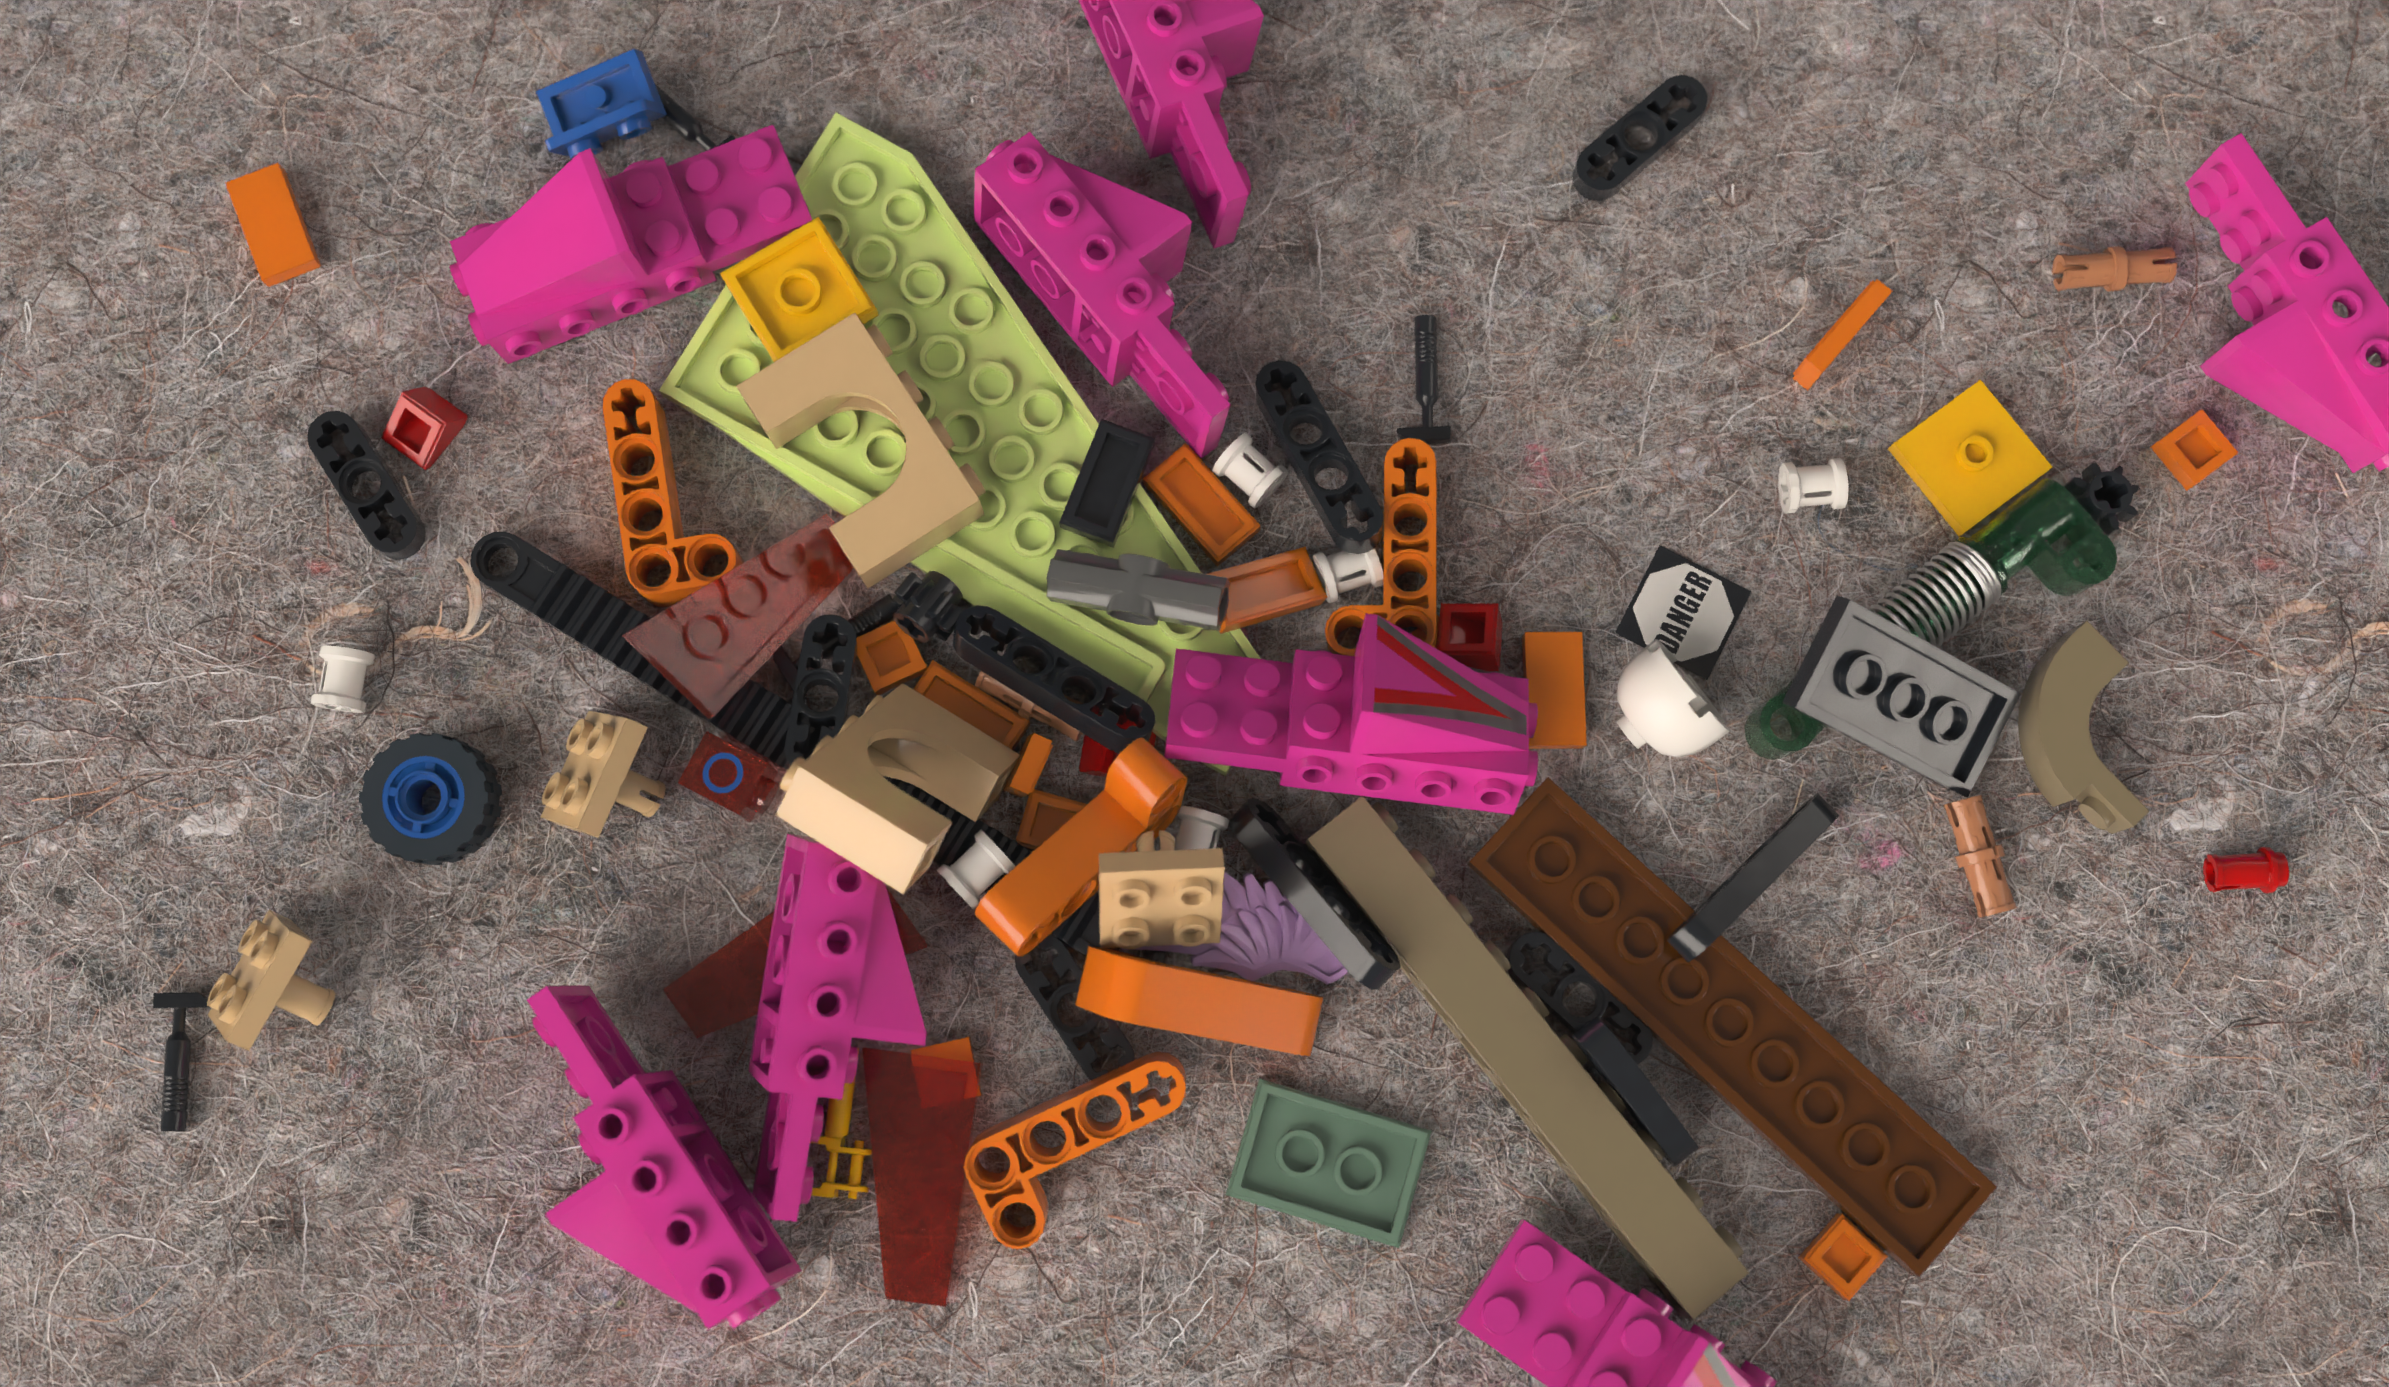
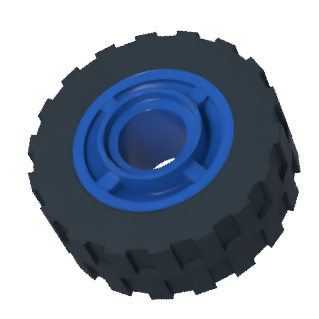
(395, 793)

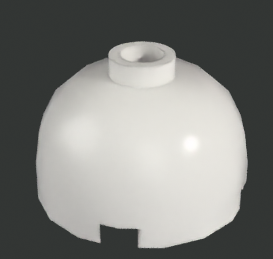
(1666, 705)

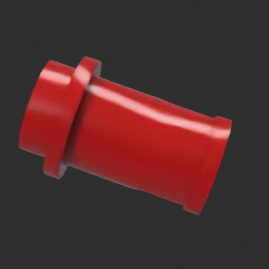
(2246, 871)

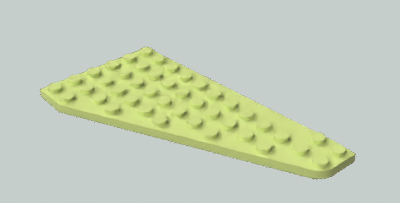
(987, 386)

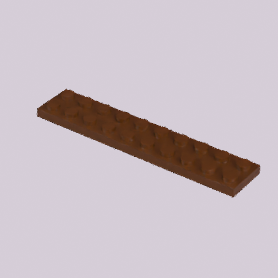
(1734, 1030)

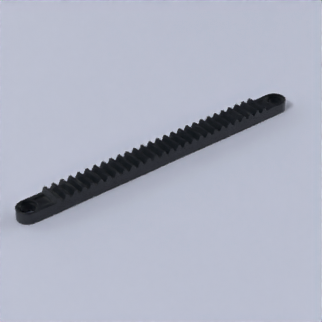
(750, 717)

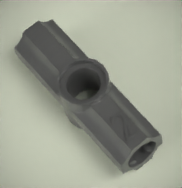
(1138, 589)

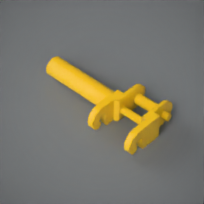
(834, 1138)

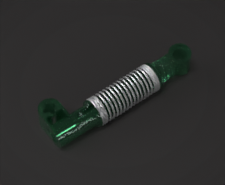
(1969, 579)

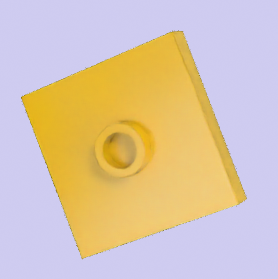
(797, 289)
(1969, 458)

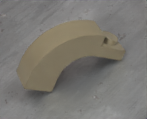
(2057, 735)

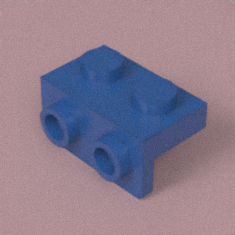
(601, 104)

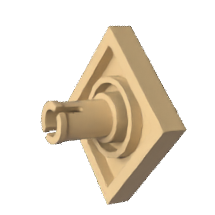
(599, 775)
(1160, 895)
(266, 980)

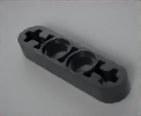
(1324, 453)
(1058, 673)
(1752, 878)
(1314, 894)

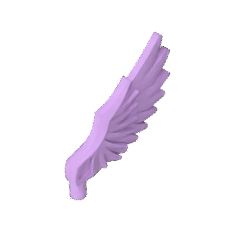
(1262, 936)

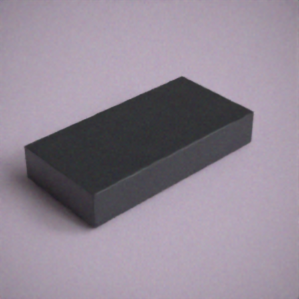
(1107, 483)

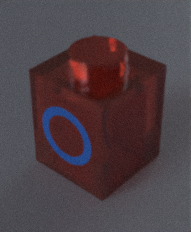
(730, 778)

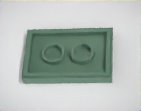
(1328, 1163)

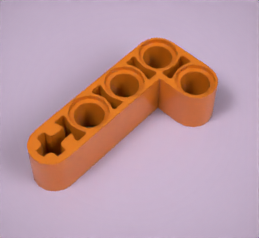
(654, 492)
(1402, 552)
(1060, 875)
(1198, 1002)
(1082, 1135)

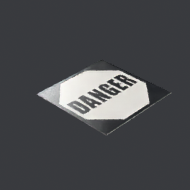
(1684, 610)

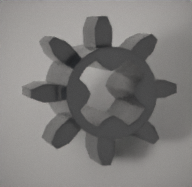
(2111, 487)
(927, 606)

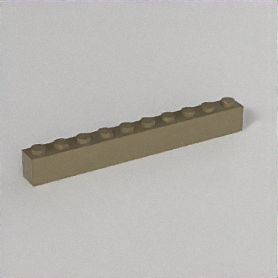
(1528, 1062)

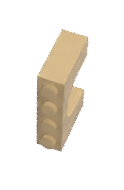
(850, 372)
(868, 820)

